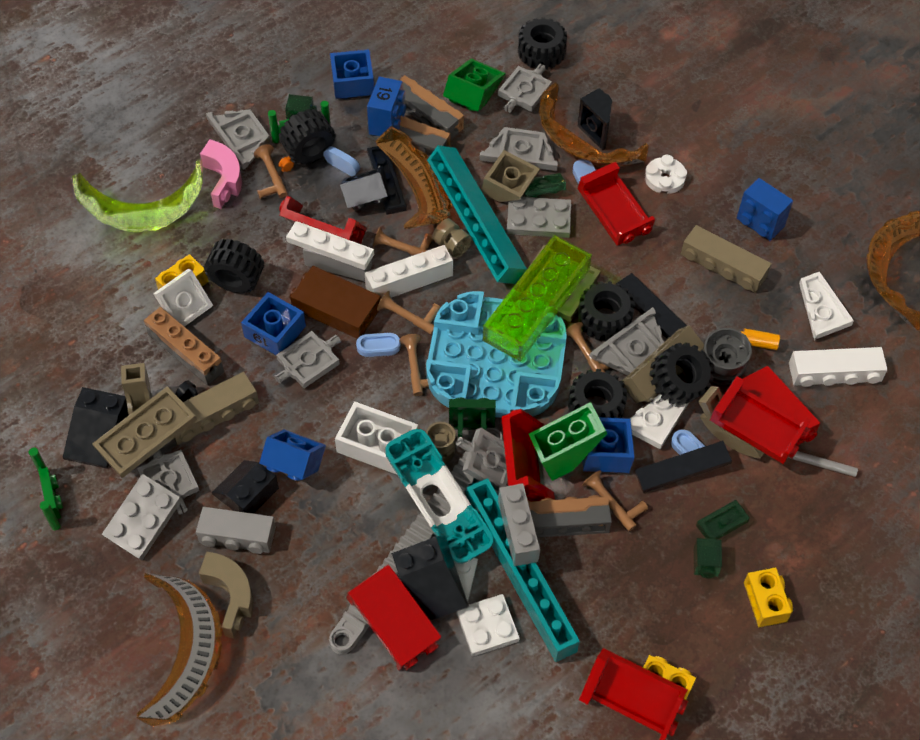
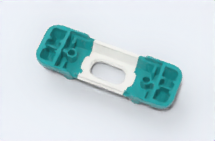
(422, 465)

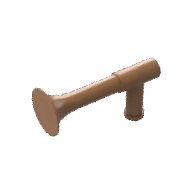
(264, 152)
(381, 238)
(424, 324)
(574, 332)
(410, 342)
(624, 517)

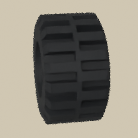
(542, 43)
(306, 136)
(234, 266)
(605, 296)
(695, 367)
(601, 385)

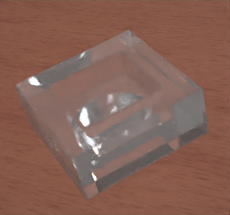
(561, 487)

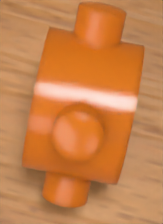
(286, 164)

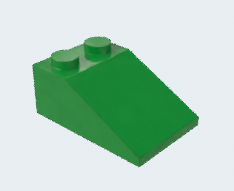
(472, 84)
(568, 440)

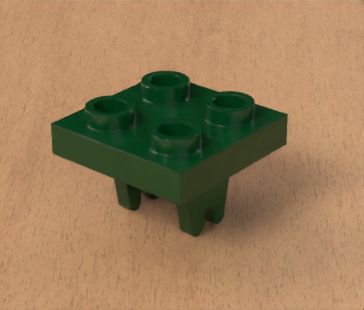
(471, 414)

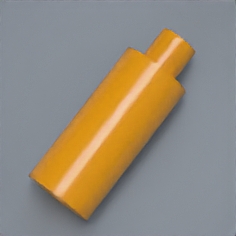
(762, 339)

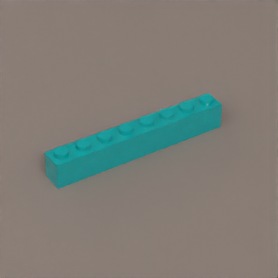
(477, 215)
(525, 578)

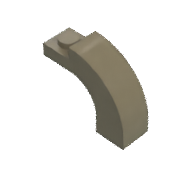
(135, 385)
(708, 404)
(226, 574)

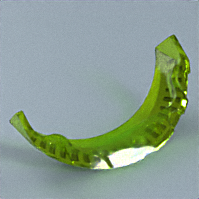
(142, 216)

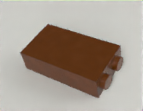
(335, 302)

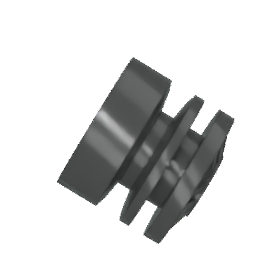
(729, 355)

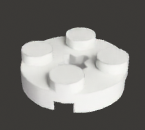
(667, 165)

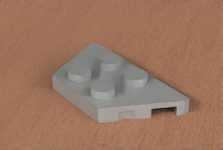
(240, 133)
(525, 144)
(631, 344)

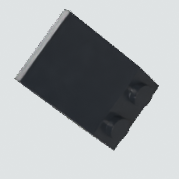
(91, 418)
(431, 577)

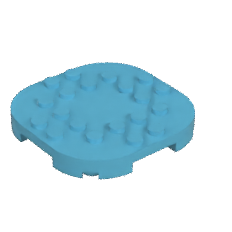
(472, 369)

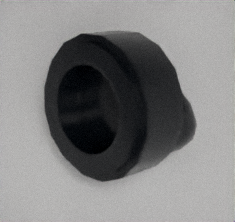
(186, 390)

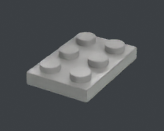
(539, 217)
(142, 517)

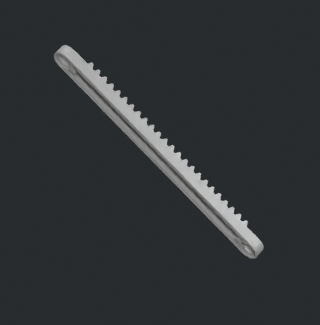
(353, 623)

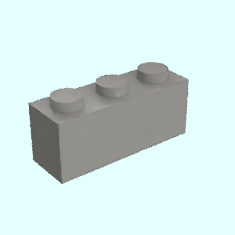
(334, 266)
(518, 525)
(235, 530)

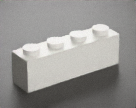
(410, 272)
(837, 366)

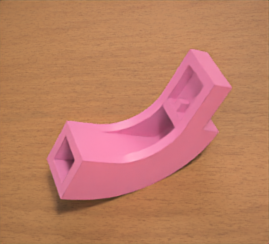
(224, 161)

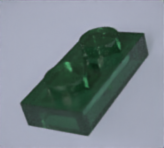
(546, 184)
(723, 521)

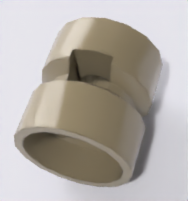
(453, 237)
(444, 439)

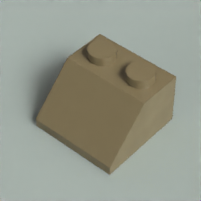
(508, 178)

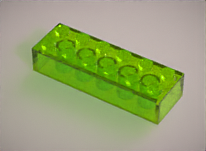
(536, 298)

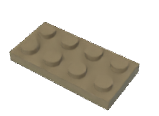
(144, 432)

